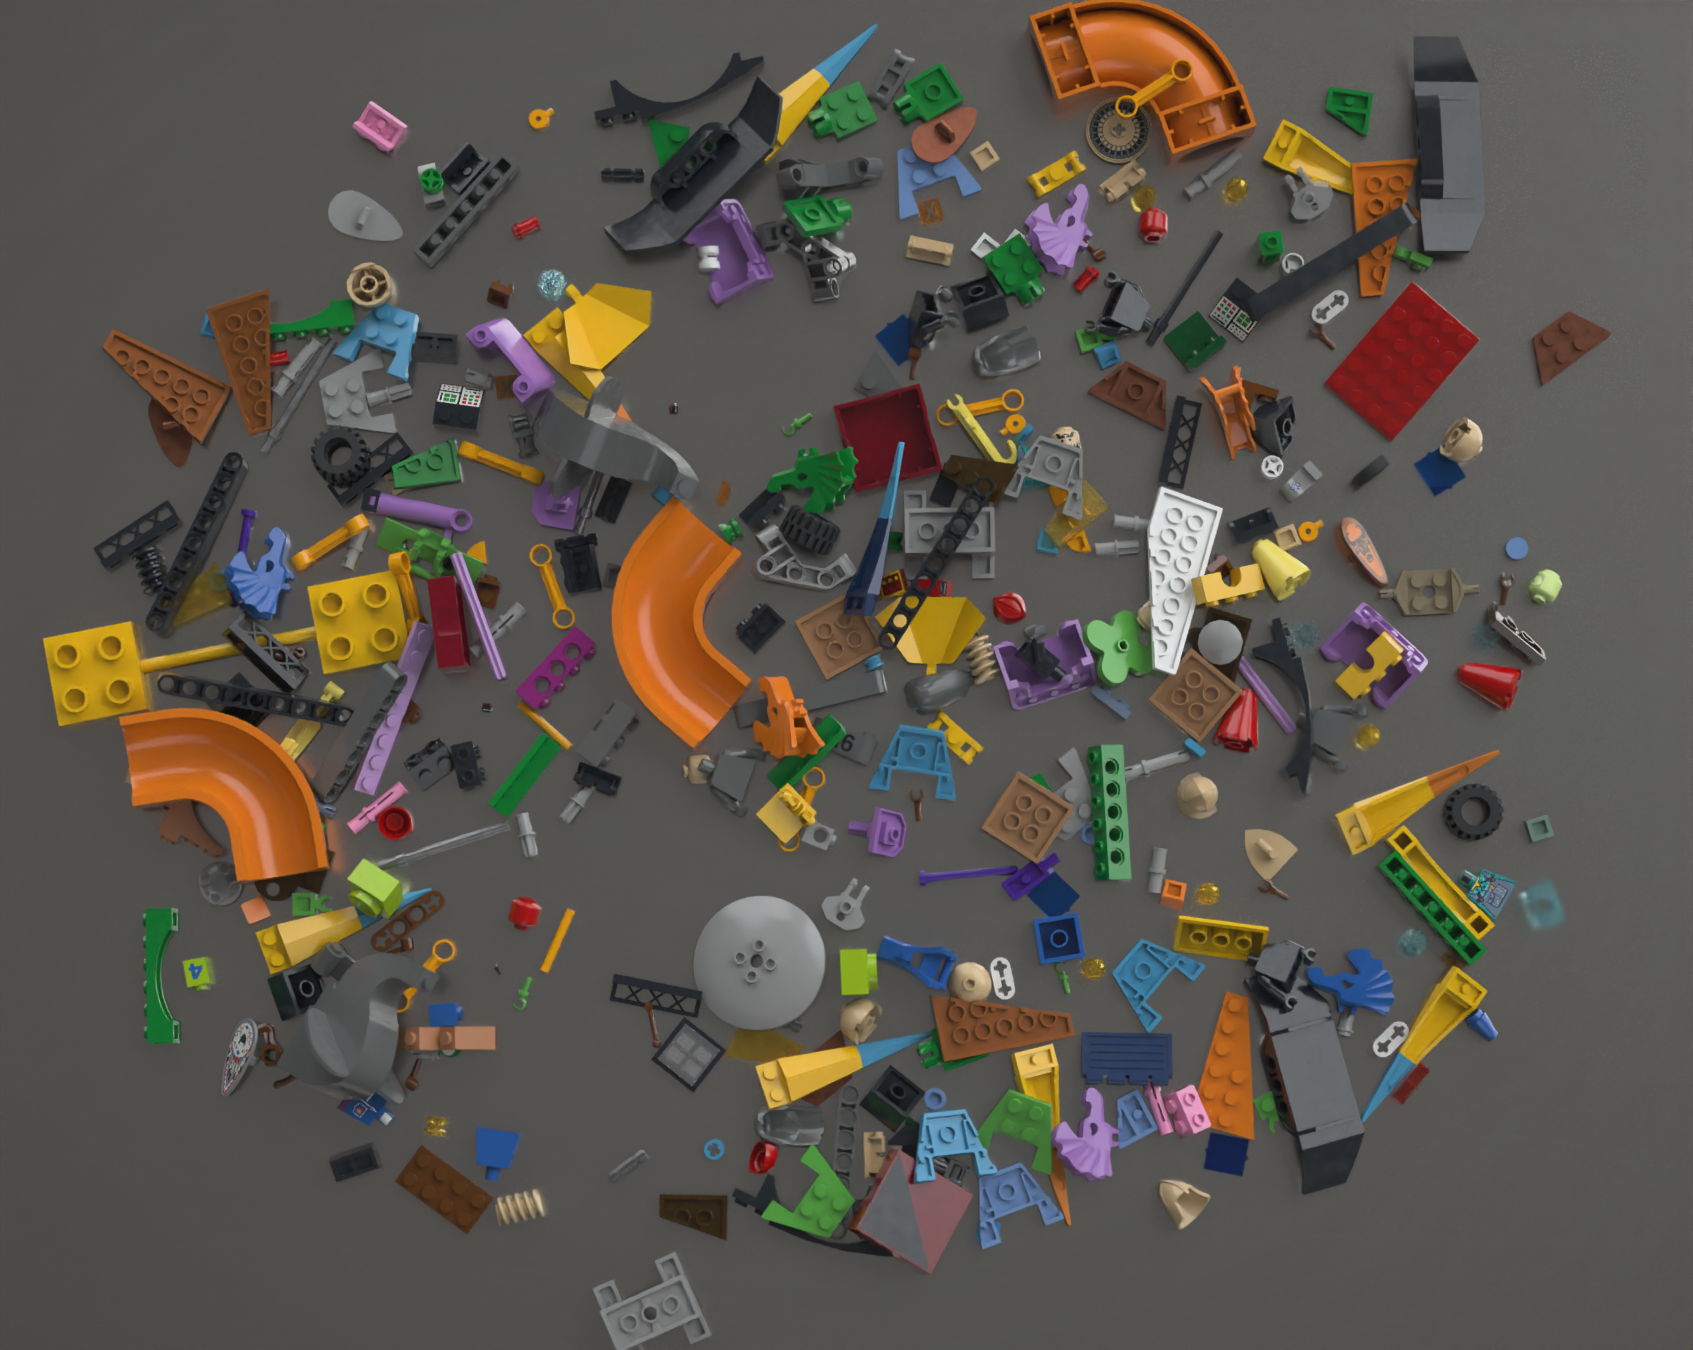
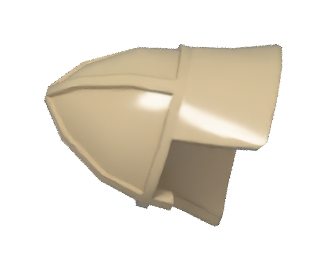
(1196, 796)
(1182, 1201)

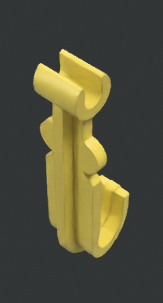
(978, 434)
(305, 730)

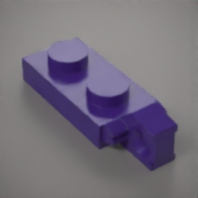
(1030, 876)

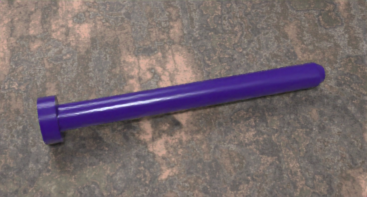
(244, 537)
(965, 874)

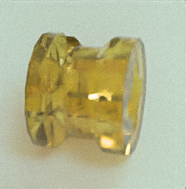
(1238, 185)
(1147, 200)
(1371, 738)
(1211, 894)
(1093, 968)
(435, 1125)

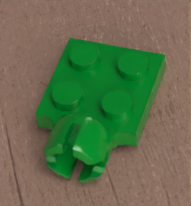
(928, 95)
(842, 112)
(816, 215)
(1016, 269)
(936, 1058)

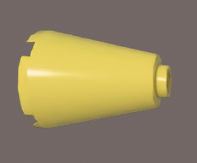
(1279, 568)

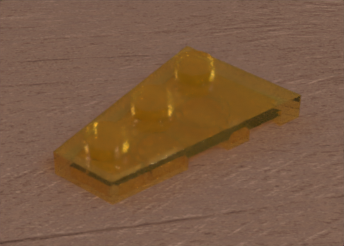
(1064, 527)
(205, 596)
(762, 1046)

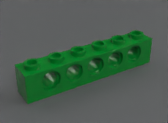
(1109, 813)
(1431, 908)

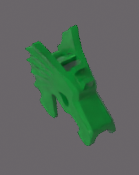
(827, 473)

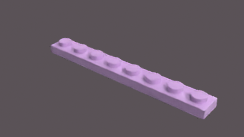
(377, 752)

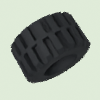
(350, 469)
(810, 530)
(1493, 812)

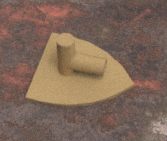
(1267, 851)

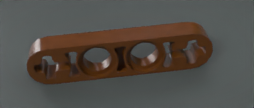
(409, 923)

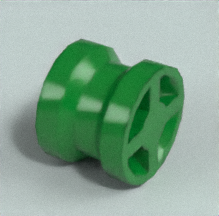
(431, 176)
(731, 531)
(894, 542)

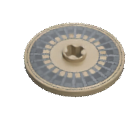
(1105, 141)

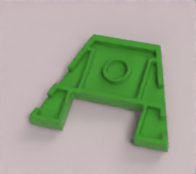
(1024, 1120)
(821, 1206)

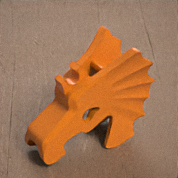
(1233, 413)
(790, 728)

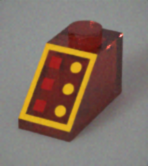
(893, 585)

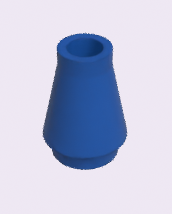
(1481, 1024)

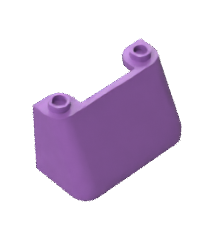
(740, 253)
(535, 374)
(1350, 646)
(1028, 688)

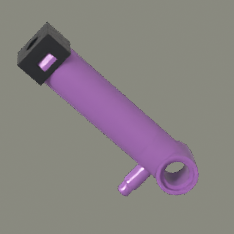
(416, 511)

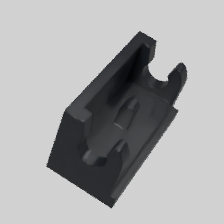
(435, 348)
(1252, 526)
(354, 1162)

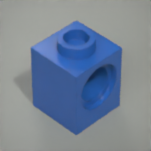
(444, 1015)

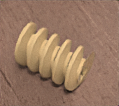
(981, 660)
(519, 1207)

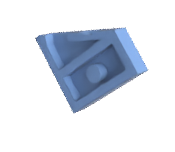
(1133, 1119)

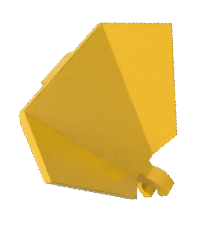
(604, 323)
(937, 631)

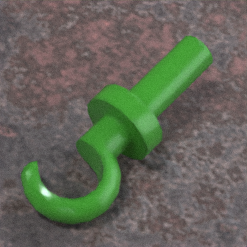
(797, 423)
(1063, 978)
(523, 992)

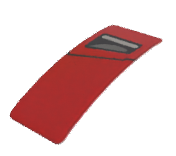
(942, 588)

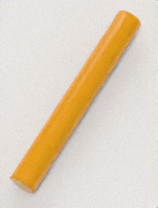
(544, 725)
(556, 942)

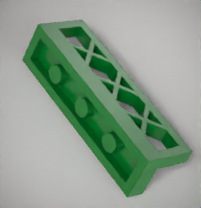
(793, 768)
(524, 775)

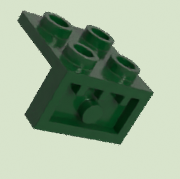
(1194, 341)

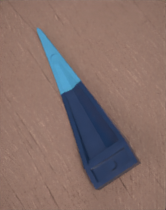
(869, 574)

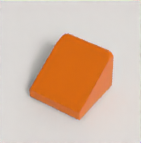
(1172, 894)
(255, 910)

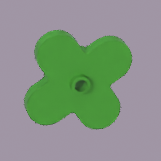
(1118, 647)

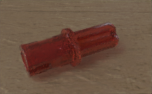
(1411, 1083)

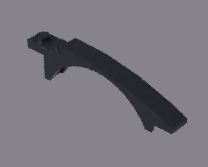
(630, 105)
(1281, 656)
(768, 1193)

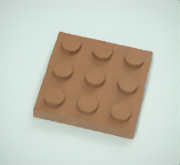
(837, 638)
(1196, 695)
(1027, 817)

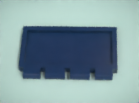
(1127, 1056)

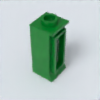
(1269, 247)

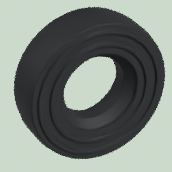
(1371, 471)

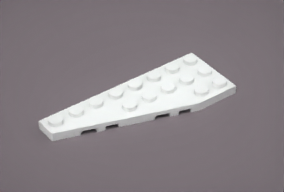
(1178, 550)

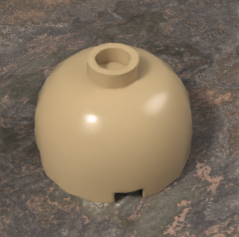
(369, 285)
(1463, 441)
(969, 982)
(858, 1019)

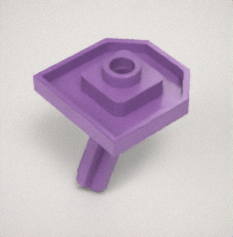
(555, 512)
(885, 832)

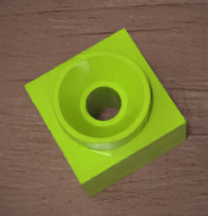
(374, 890)
(858, 972)

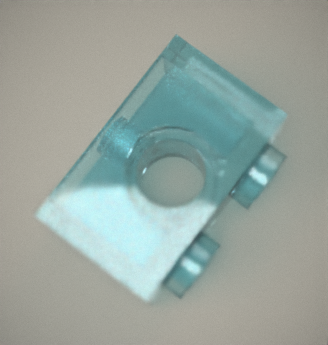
(1555, 912)

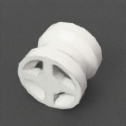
(1273, 464)

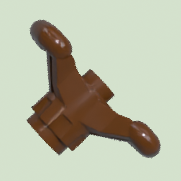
(268, 1031)

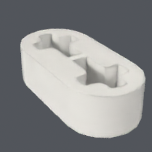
(1325, 303)
(997, 980)
(1386, 1035)

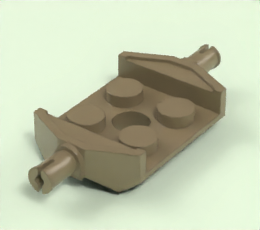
(1445, 583)

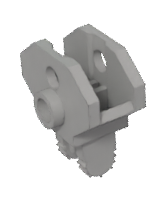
(1307, 194)
(847, 906)

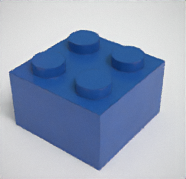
(1058, 938)

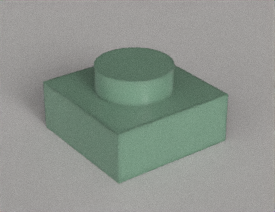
(1539, 828)

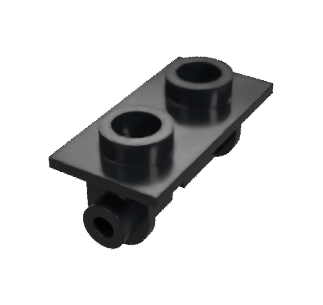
(613, 499)
(602, 780)

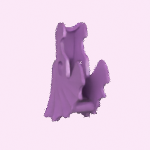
(1055, 242)
(1087, 1153)

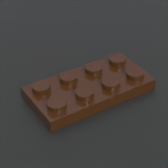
(444, 1189)

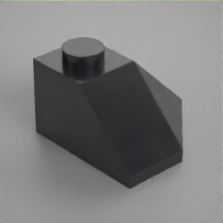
(1275, 425)

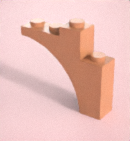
(183, 821)
(446, 1038)

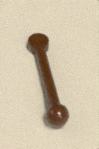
(649, 1006)

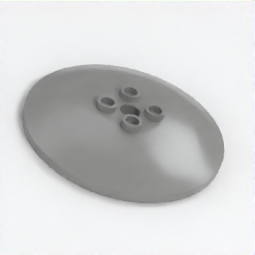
(789, 971)

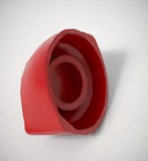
(1009, 608)
(394, 823)
(762, 1157)

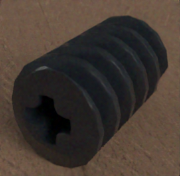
(150, 569)

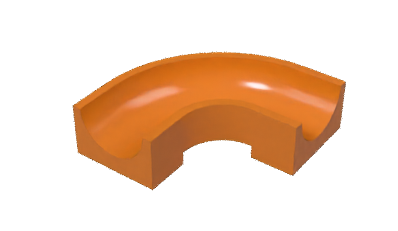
(1127, 46)
(661, 627)
(237, 773)

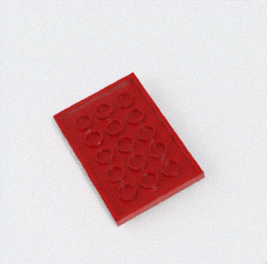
(1402, 360)

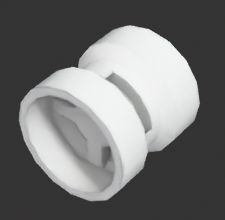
(708, 258)
(1291, 261)

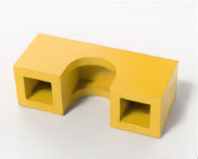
(1244, 581)
(1384, 652)

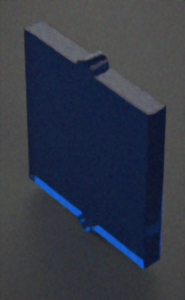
(896, 340)
(1439, 472)
(1053, 896)
(1226, 1154)

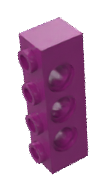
(575, 638)

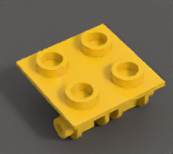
(786, 813)

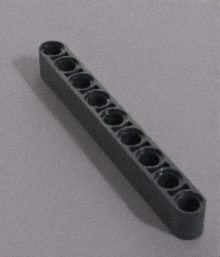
(1329, 262)
(197, 554)
(926, 570)
(246, 692)

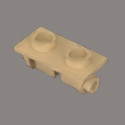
(1121, 180)
(929, 250)
(872, 1147)

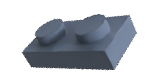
(1118, 707)

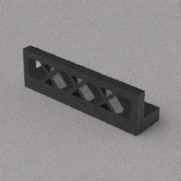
(1171, 442)
(377, 472)
(139, 541)
(260, 658)
(658, 987)

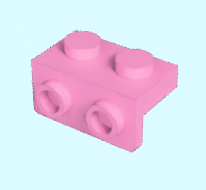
(379, 127)
(1187, 1111)

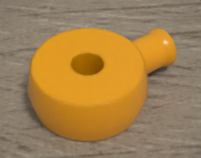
(544, 115)
(1010, 428)
(1313, 527)

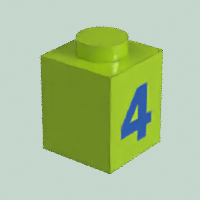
(197, 973)

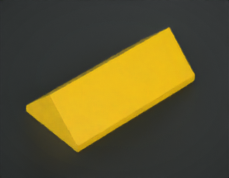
(1218, 938)

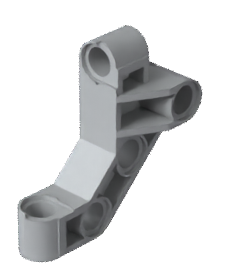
(781, 558)

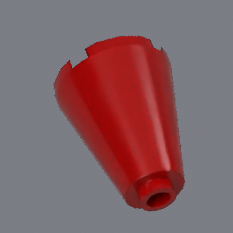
(1491, 682)
(1240, 724)

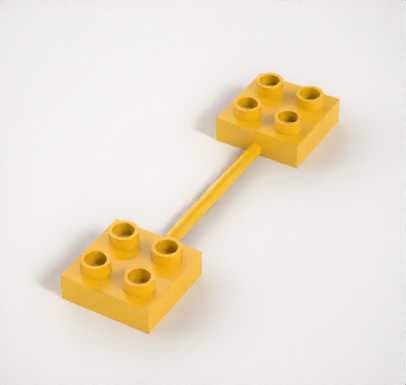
(101, 670)

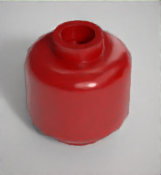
(1153, 225)
(523, 912)

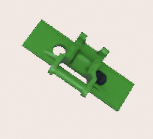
(428, 546)

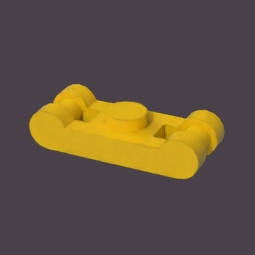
(1056, 174)
(956, 738)

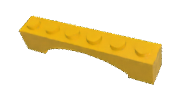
(1415, 855)

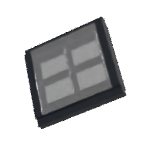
(688, 1054)

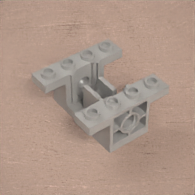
(925, 526)
(671, 1299)

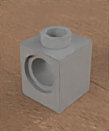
(808, 836)

